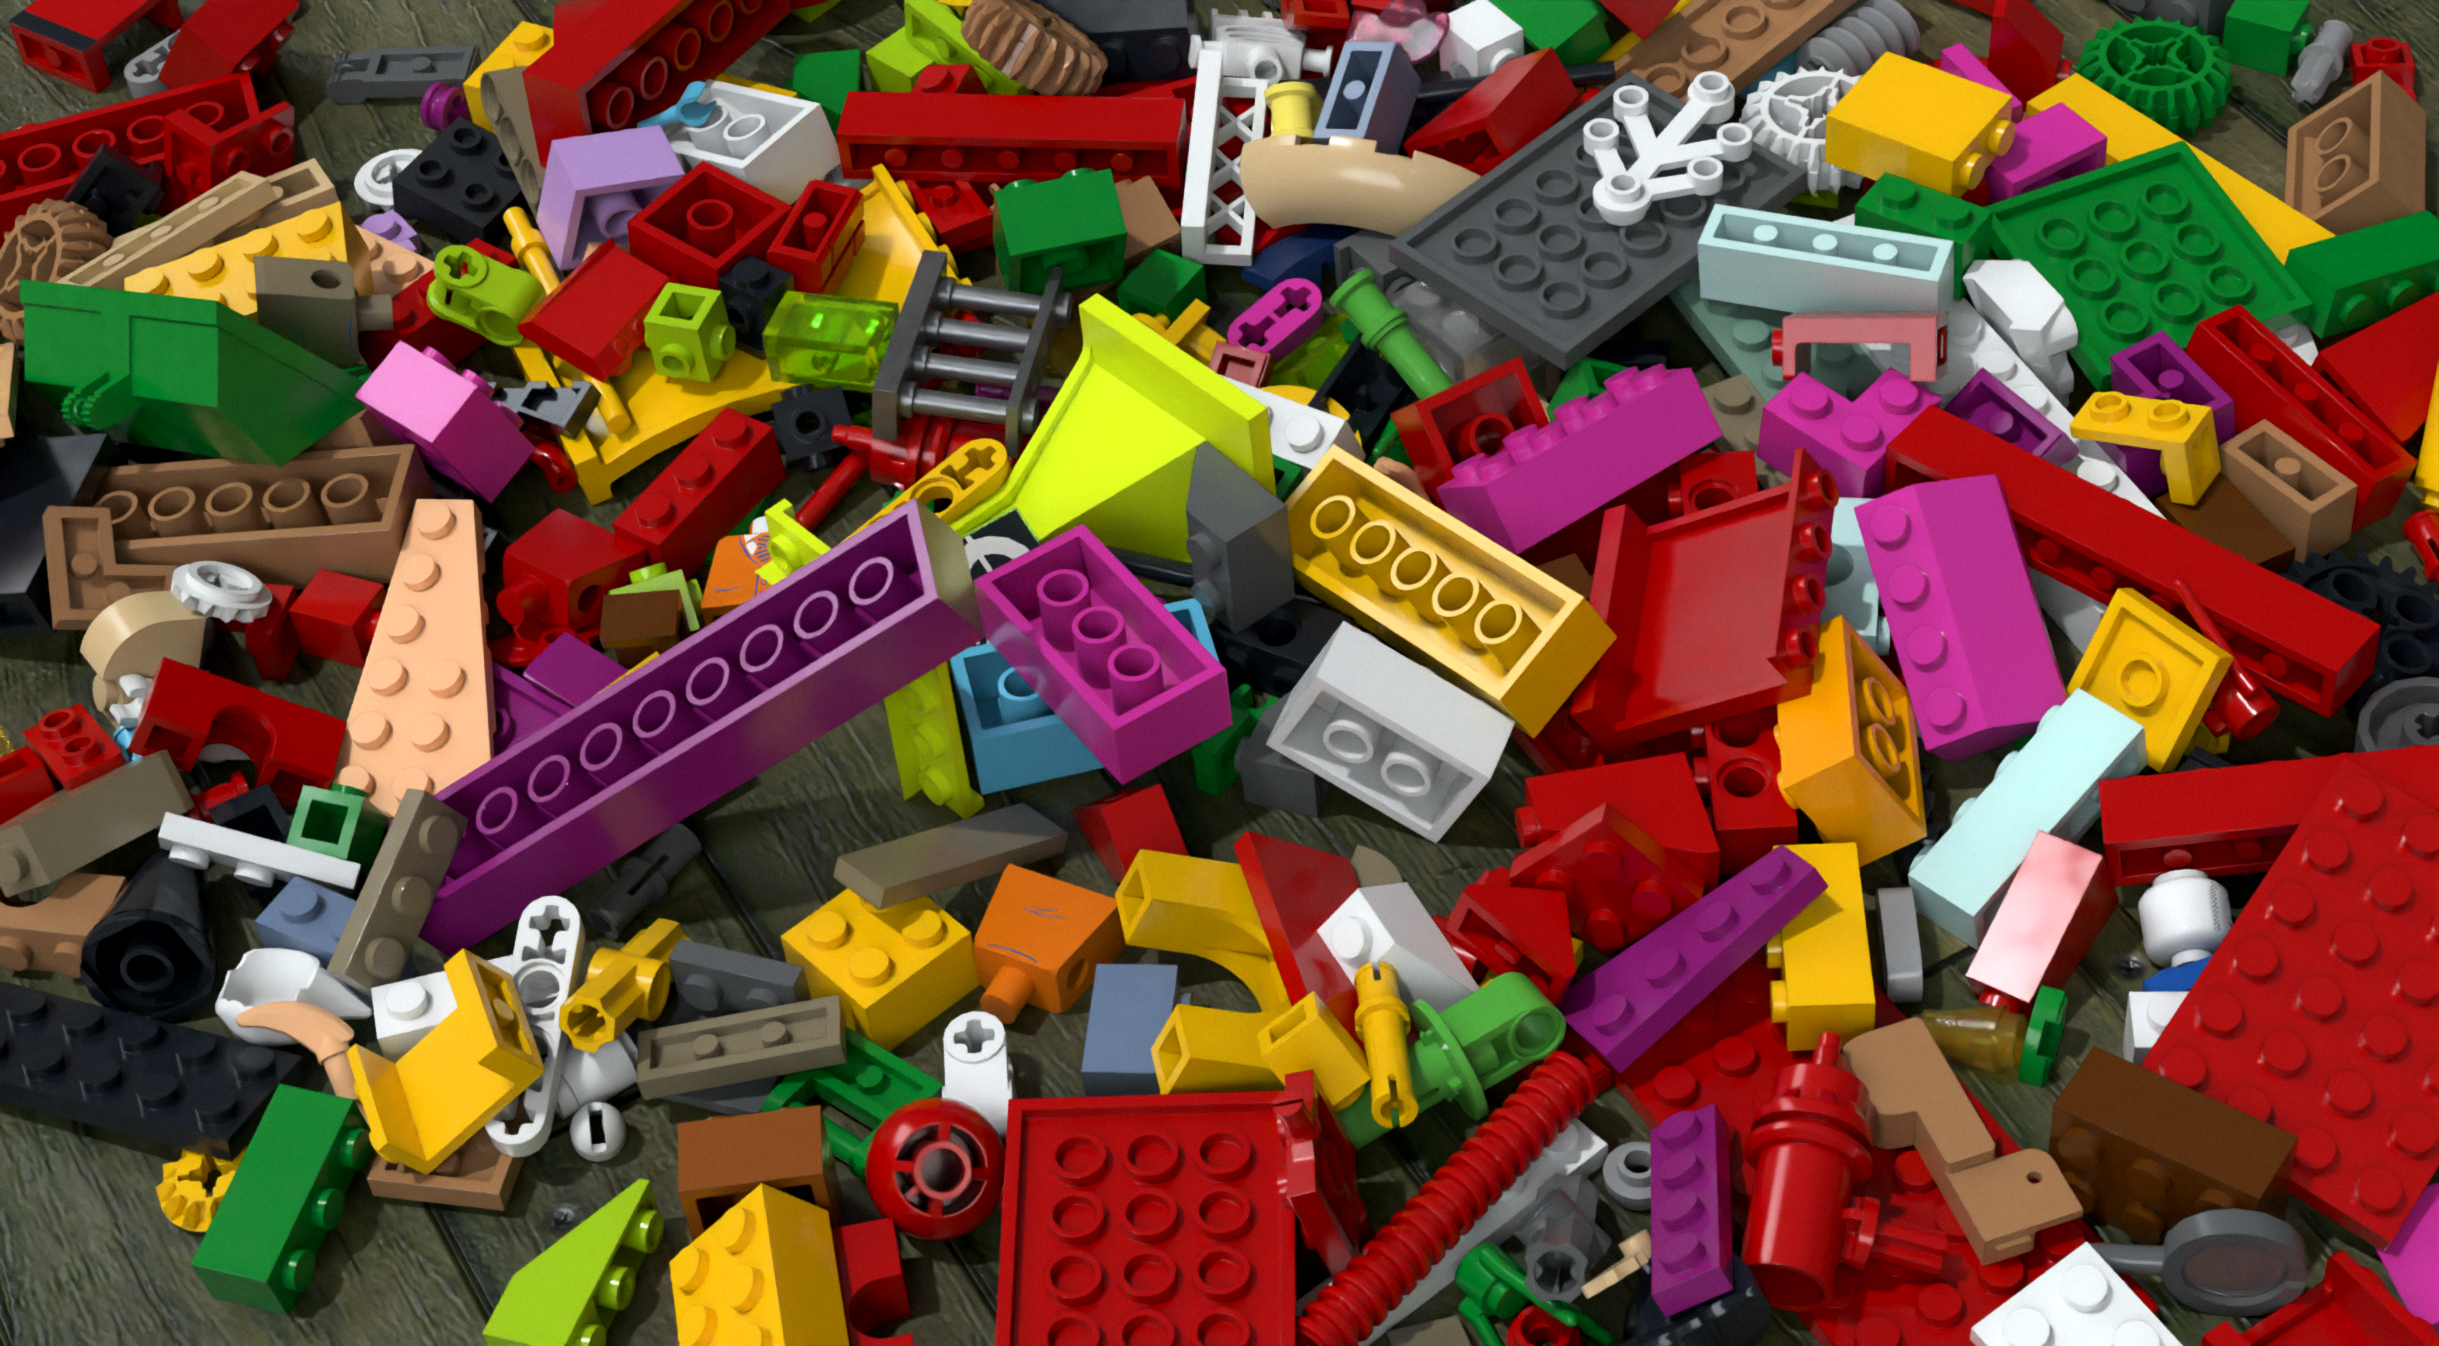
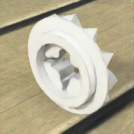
(375, 178)
(221, 591)

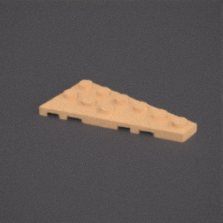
(428, 675)

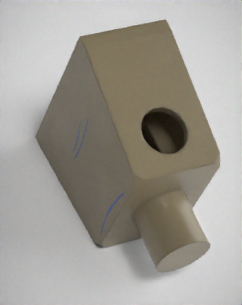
(317, 306)

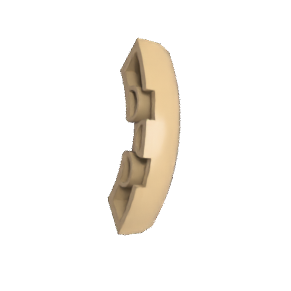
(1345, 183)

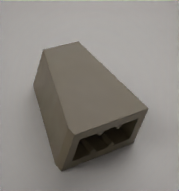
(89, 821)

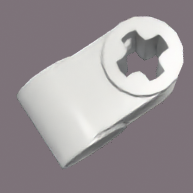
(979, 1066)

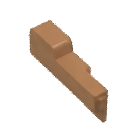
(1923, 1105)

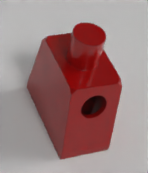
(565, 571)

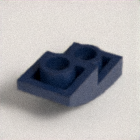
(1296, 257)

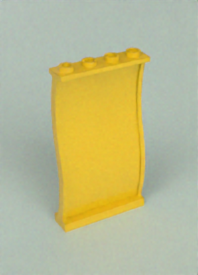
(674, 409)

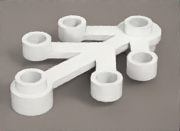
(1627, 195)

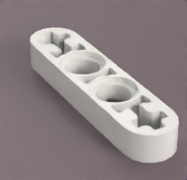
(527, 966)

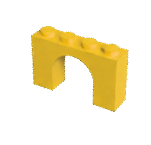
(1208, 913)

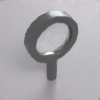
(2222, 1262)

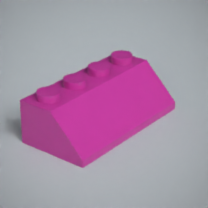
(1961, 613)

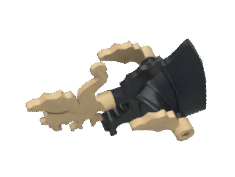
(1725, 1320)

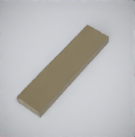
(949, 855)

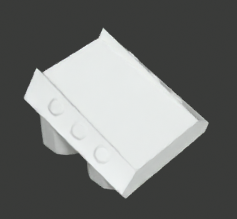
(2027, 317)

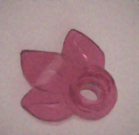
(1406, 24)

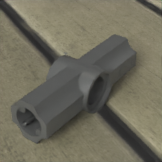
(1562, 1238)

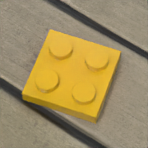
(2152, 673)

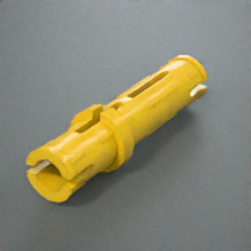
(1382, 1026)

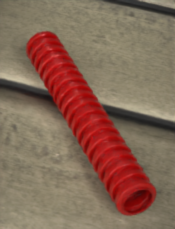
(1448, 1204)

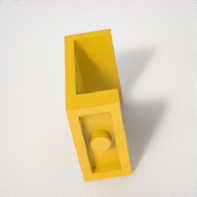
(453, 1075)

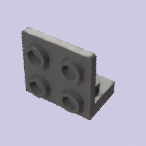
(725, 983)

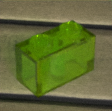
(828, 340)

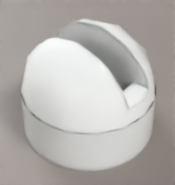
(613, 1127)

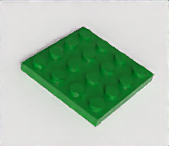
(2144, 254)

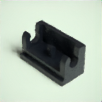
(1366, 390)

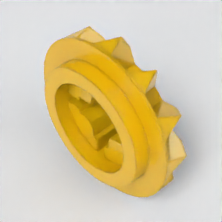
(182, 1190)

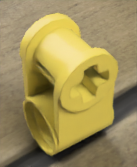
(1294, 109)

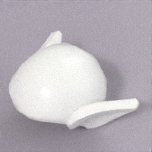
(279, 976)

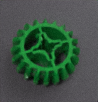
(2161, 71)

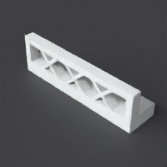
(1205, 156)

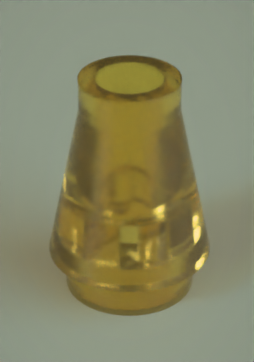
(1979, 1036)

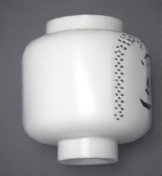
(2183, 917)

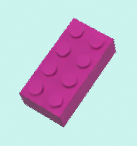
(1581, 457)
(1104, 653)

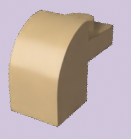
(134, 638)

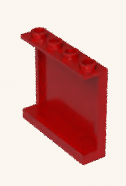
(1709, 610)

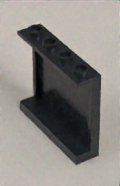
(31, 479)

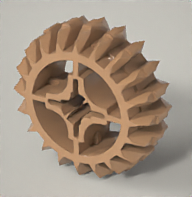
(1034, 47)
(45, 248)

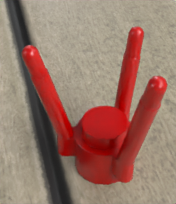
(2240, 700)

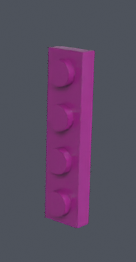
(1690, 1210)

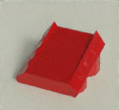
(598, 312)

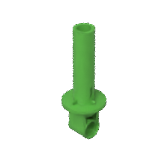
(1468, 1050)

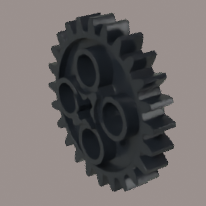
(2407, 614)

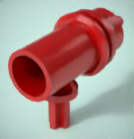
(919, 447)
(1807, 1159)

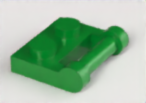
(865, 1087)

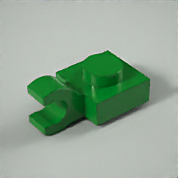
(1216, 755)

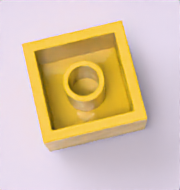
(886, 964)

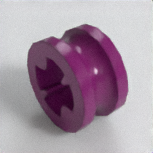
(443, 106)

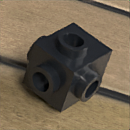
(807, 405)

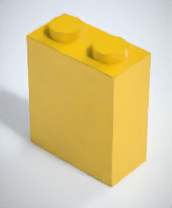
(1919, 126)

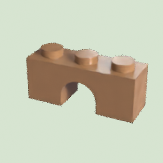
(53, 930)

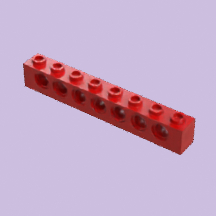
(1739, 750)

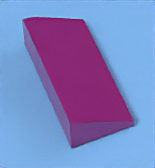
(2006, 415)
(572, 670)

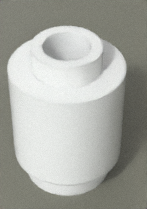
(595, 1076)

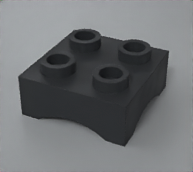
(460, 185)

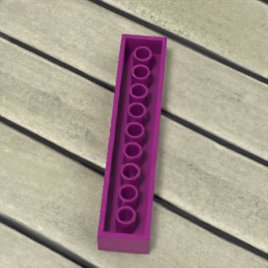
(704, 719)

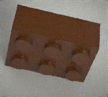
(2159, 1152)

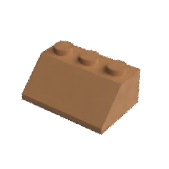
(2359, 158)

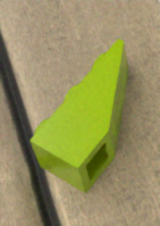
(581, 1279)

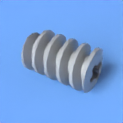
(1861, 39)

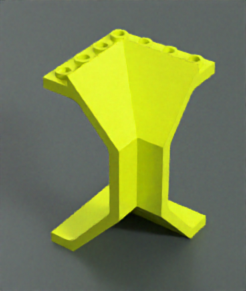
(1105, 457)

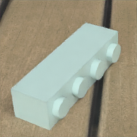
(1820, 264)
(2040, 788)

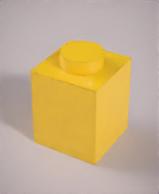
(1314, 1039)

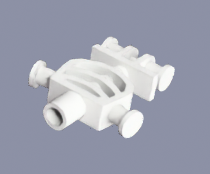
(1260, 48)

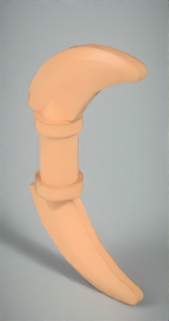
(317, 1031)

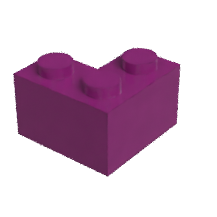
(2163, 372)

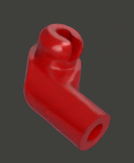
(552, 462)

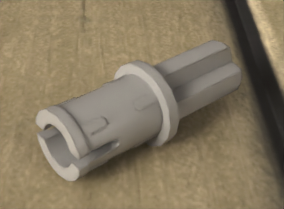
(2321, 61)

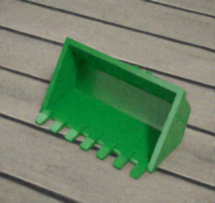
(180, 374)

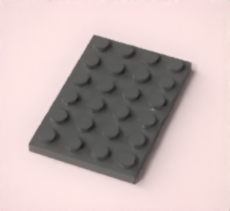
(1541, 259)

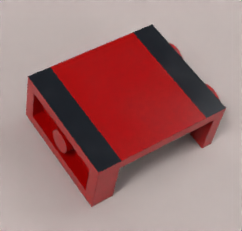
(68, 34)

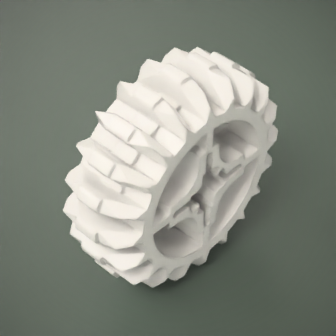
(1791, 122)

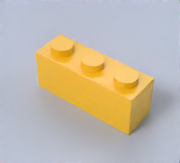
(1824, 956)

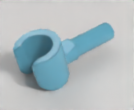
(685, 110)

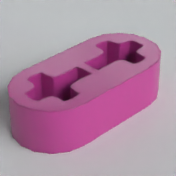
(1271, 321)

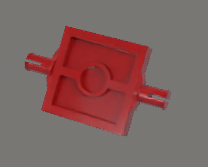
(1320, 1172)

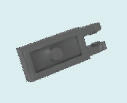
(399, 71)

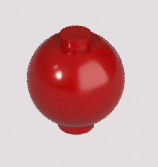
(936, 1168)

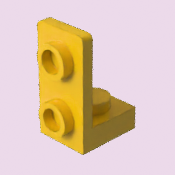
(2178, 429)

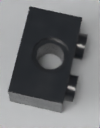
(1277, 647)

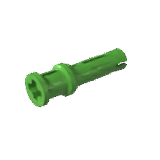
(1386, 330)

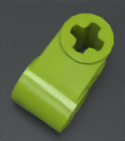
(486, 298)

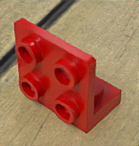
(203, 158)

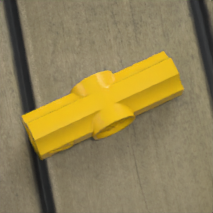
(622, 987)

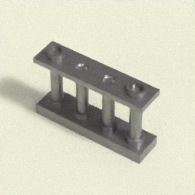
(923, 326)

